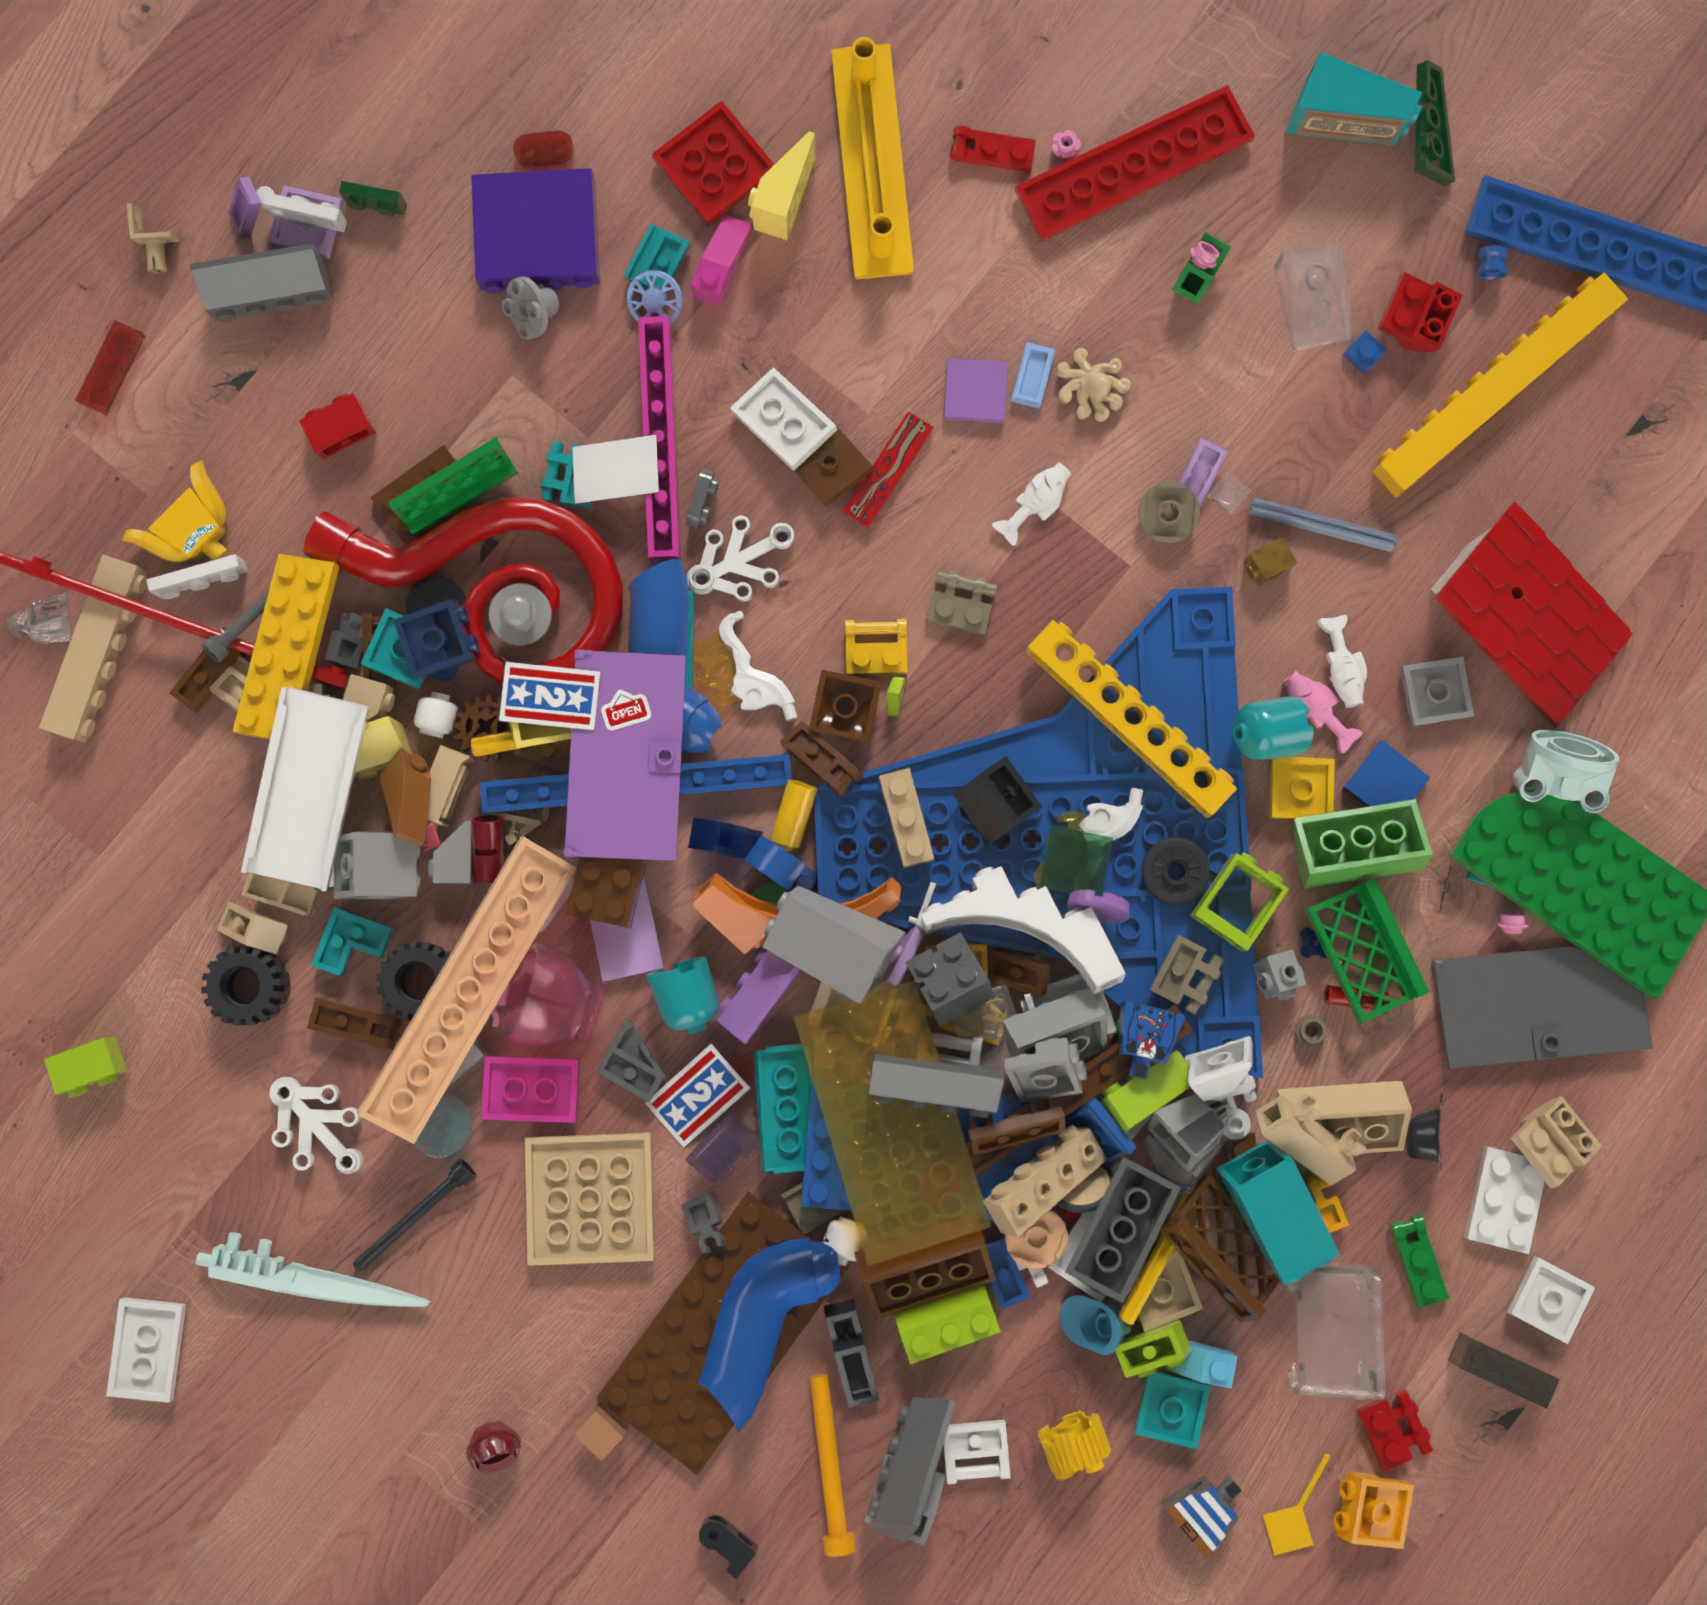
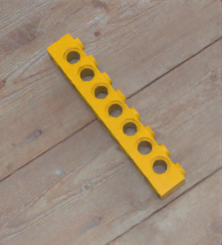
(1089, 694)

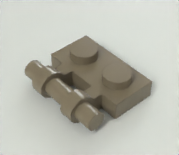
(960, 612)
(1178, 969)

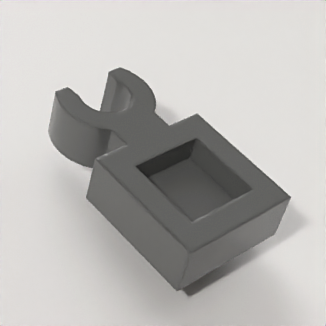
(702, 1218)

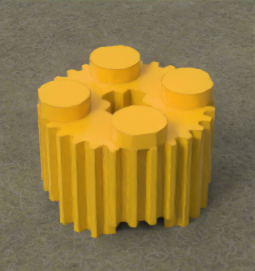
(1075, 1444)

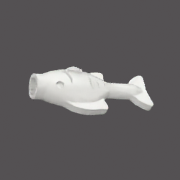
(1040, 497)
(1346, 669)

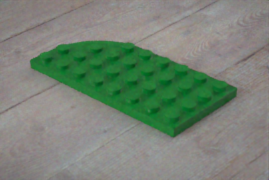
(1587, 884)

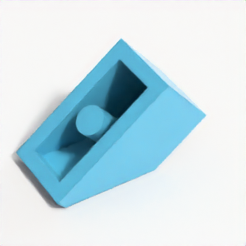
(1208, 1365)

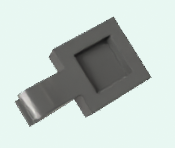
(344, 645)

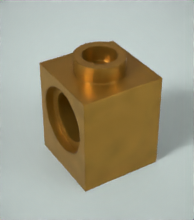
(1269, 561)

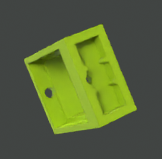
(1221, 927)

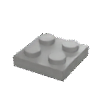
(1437, 691)

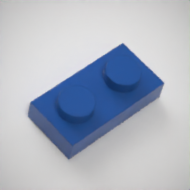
(1009, 1284)

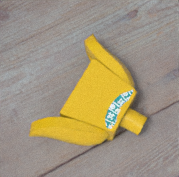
(189, 525)

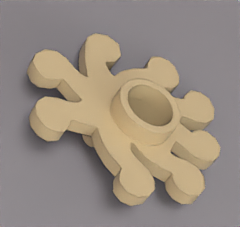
(1092, 385)

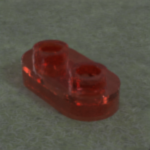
(544, 146)

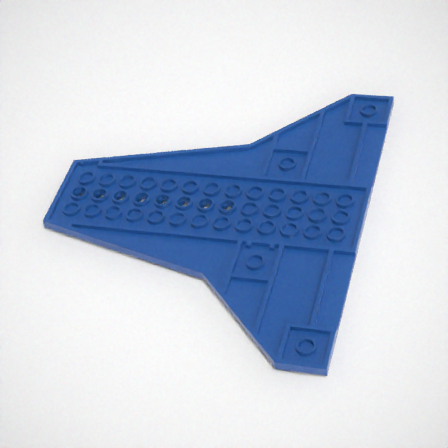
(1187, 670)

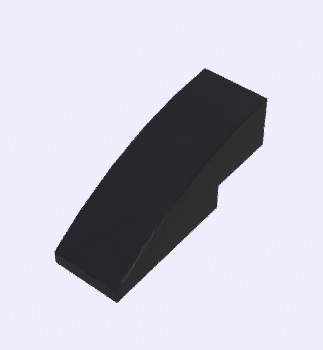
(851, 1353)

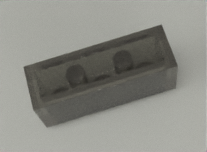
(1503, 1370)

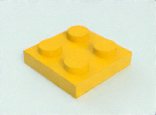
(1301, 787)

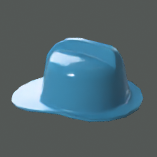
(1093, 1324)

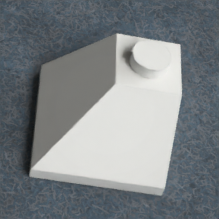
(1220, 1069)

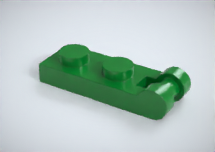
(1419, 1261)

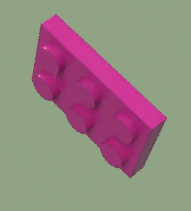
(530, 1089)

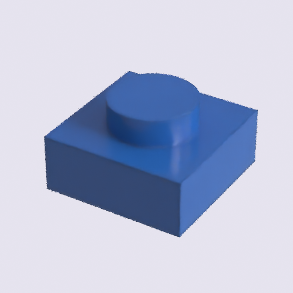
(1365, 352)

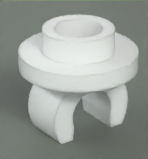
(1236, 1124)

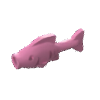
(1320, 702)

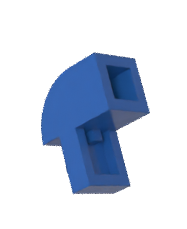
(780, 865)

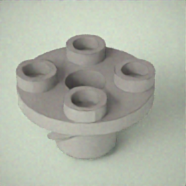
(529, 306)
(520, 614)

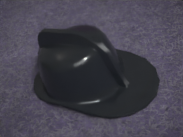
(1423, 1136)

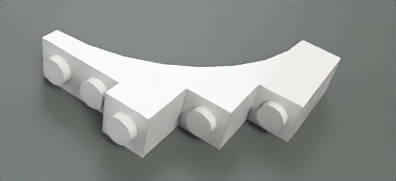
(1034, 913)

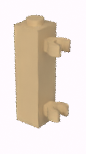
(1307, 1141)

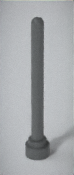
(218, 646)

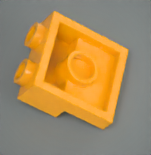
(1373, 1510)

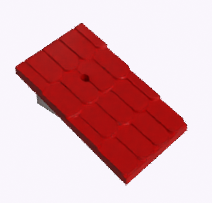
(1532, 613)

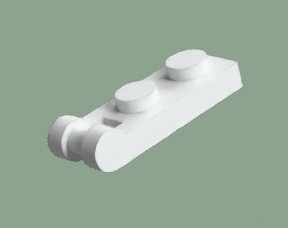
(302, 210)

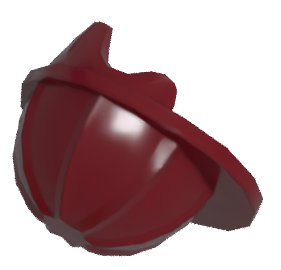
(493, 1447)

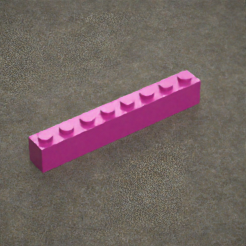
(660, 420)

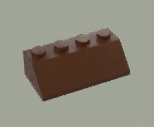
(926, 1274)

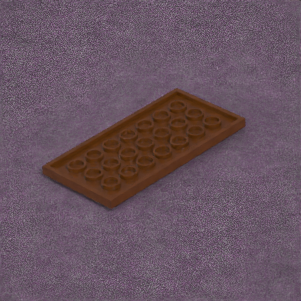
(659, 1377)

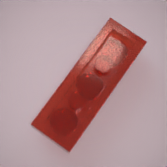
(110, 368)

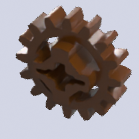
(474, 712)

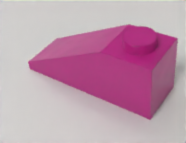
(720, 261)

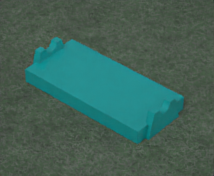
(782, 1106)

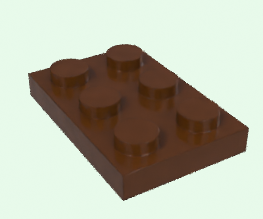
(424, 469)

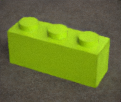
(1144, 1096)

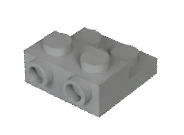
(1049, 1072)

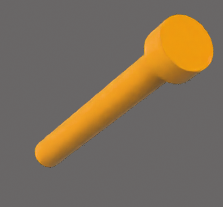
(838, 1540)

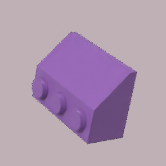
(756, 995)

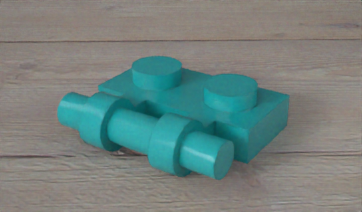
(551, 484)

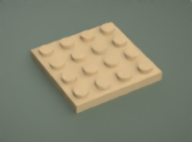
(589, 1199)

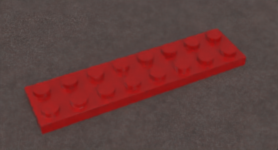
(1134, 163)

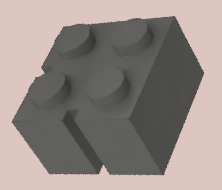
(950, 979)

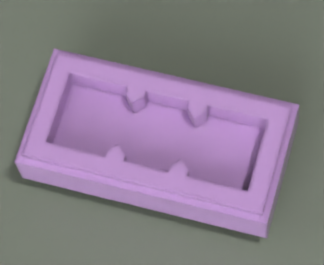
(1203, 468)
(904, 952)

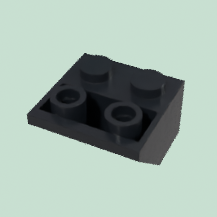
(997, 800)

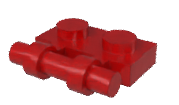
(1385, 1434)

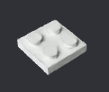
(1551, 1299)

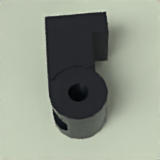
(729, 1542)

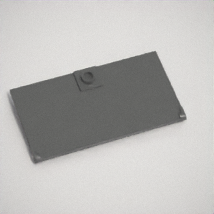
(1536, 1007)

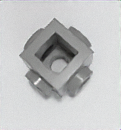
(1279, 975)

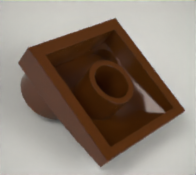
(845, 705)

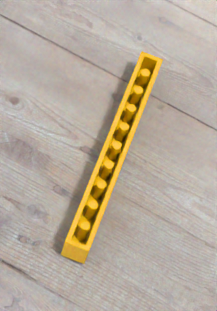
(1499, 385)

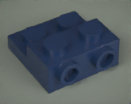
(437, 638)

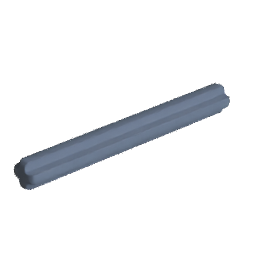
(1323, 524)

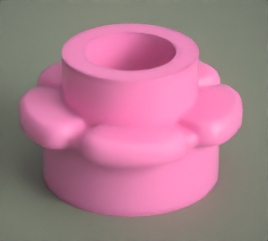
(1062, 151)
(1204, 255)
(1513, 922)

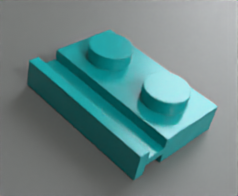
(660, 252)

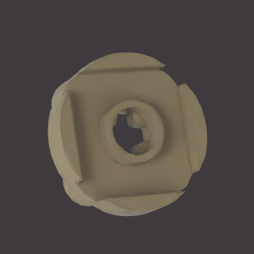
(1180, 525)

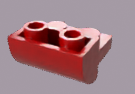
(1419, 313)

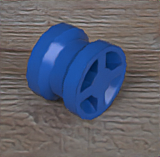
(1492, 262)

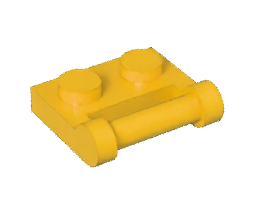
(876, 657)

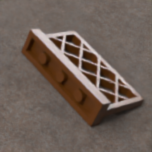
(1213, 1265)

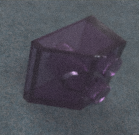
(723, 1147)

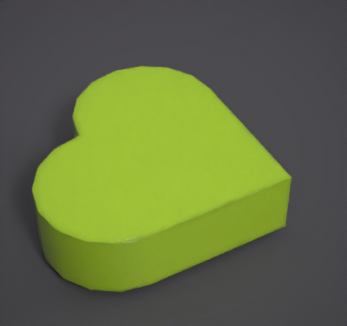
(895, 696)

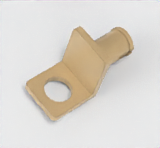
(154, 241)

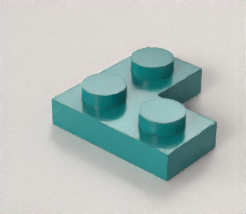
(344, 934)

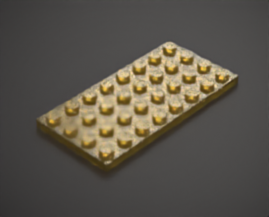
(898, 1163)

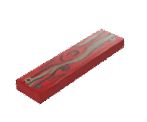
(888, 470)

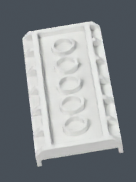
(305, 788)

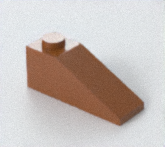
(407, 795)

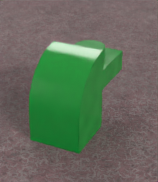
(1195, 281)

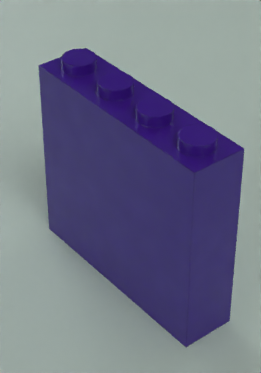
(535, 228)

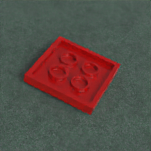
(713, 162)

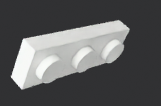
(197, 577)

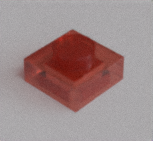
(743, 1066)

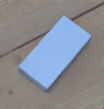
(1033, 375)

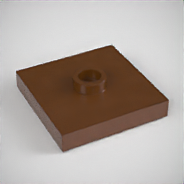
(834, 468)

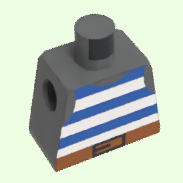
(1204, 1511)

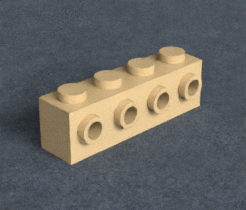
(1044, 1180)

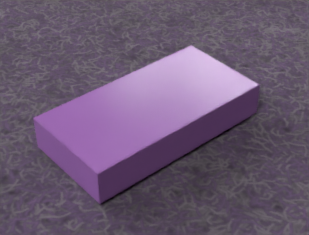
(244, 207)

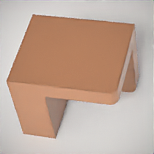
(600, 1433)

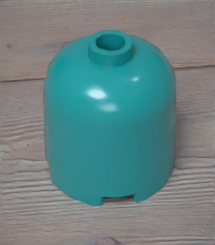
(1273, 728)
(685, 994)

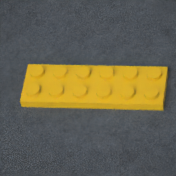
(286, 639)

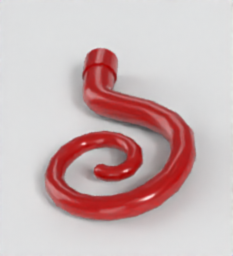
(386, 566)

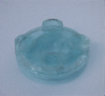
(446, 1129)

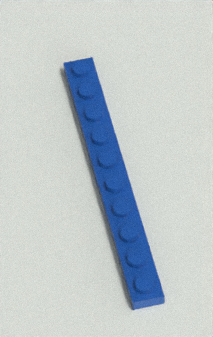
(694, 779)

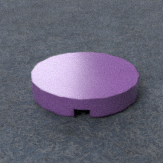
(1107, 908)

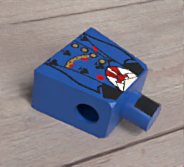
(1147, 1035)

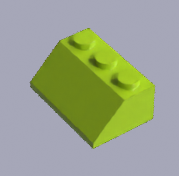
(946, 1323)

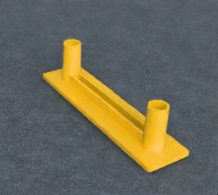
(872, 160)

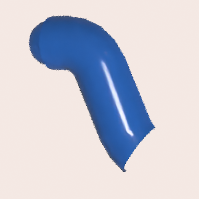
(661, 627)
(754, 1315)

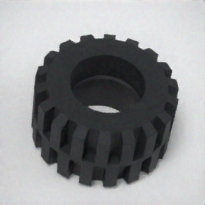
(394, 973)
(220, 986)

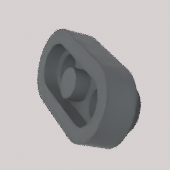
(699, 512)

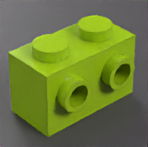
(85, 1065)
(1153, 1349)

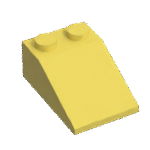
(782, 190)

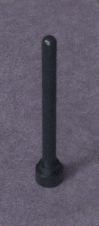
(460, 1175)

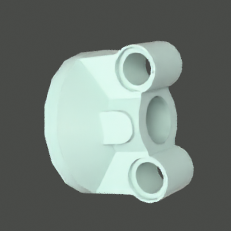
(1567, 769)

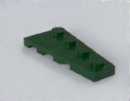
(1432, 135)

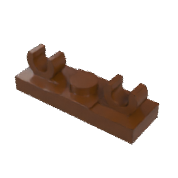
(1016, 1129)

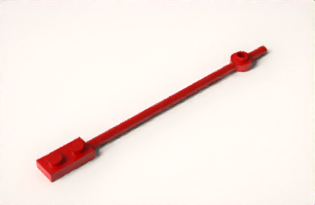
(41, 569)

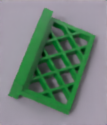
(454, 487)
(1391, 946)

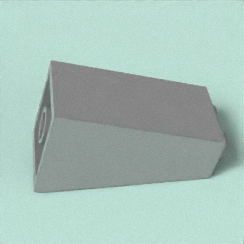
(832, 942)

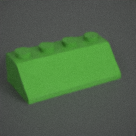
(1361, 844)

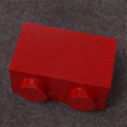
(337, 425)

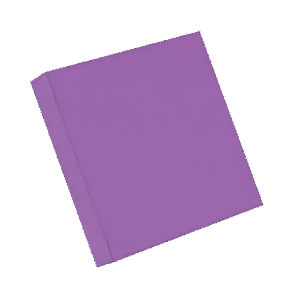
(975, 390)

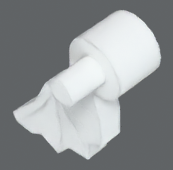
(917, 922)

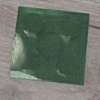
(1075, 861)

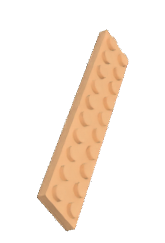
(466, 990)

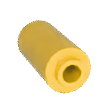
(793, 814)

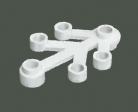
(736, 561)
(312, 1122)

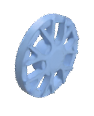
(654, 298)

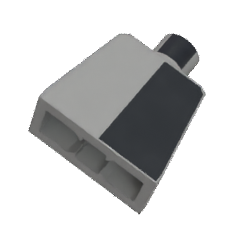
(1189, 1129)

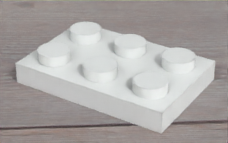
(783, 419)
(1504, 1201)
(146, 1350)

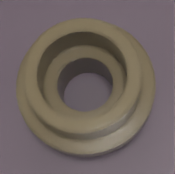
(1320, 1030)

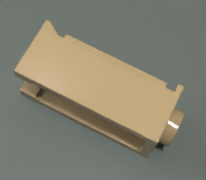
(447, 780)

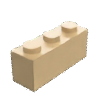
(906, 818)

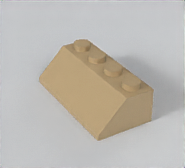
(1373, 1109)

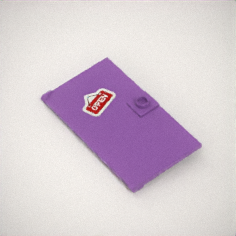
(630, 764)

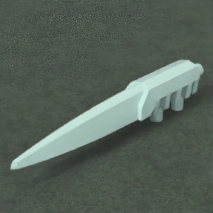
(297, 1279)

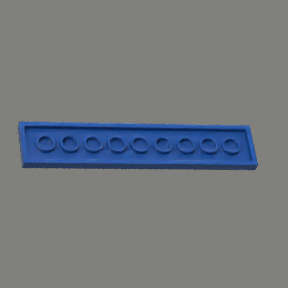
(1590, 242)

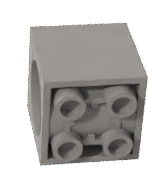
(375, 867)

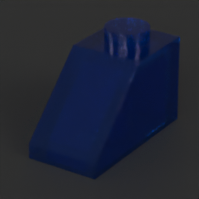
(722, 838)

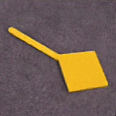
(1288, 1526)

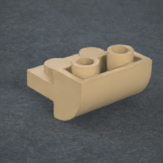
(1555, 1141)

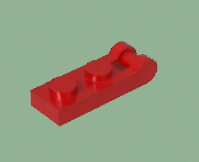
(992, 149)

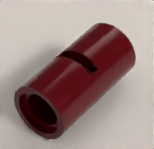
(487, 847)

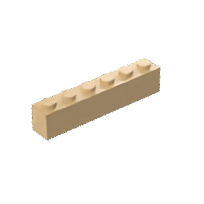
(93, 653)

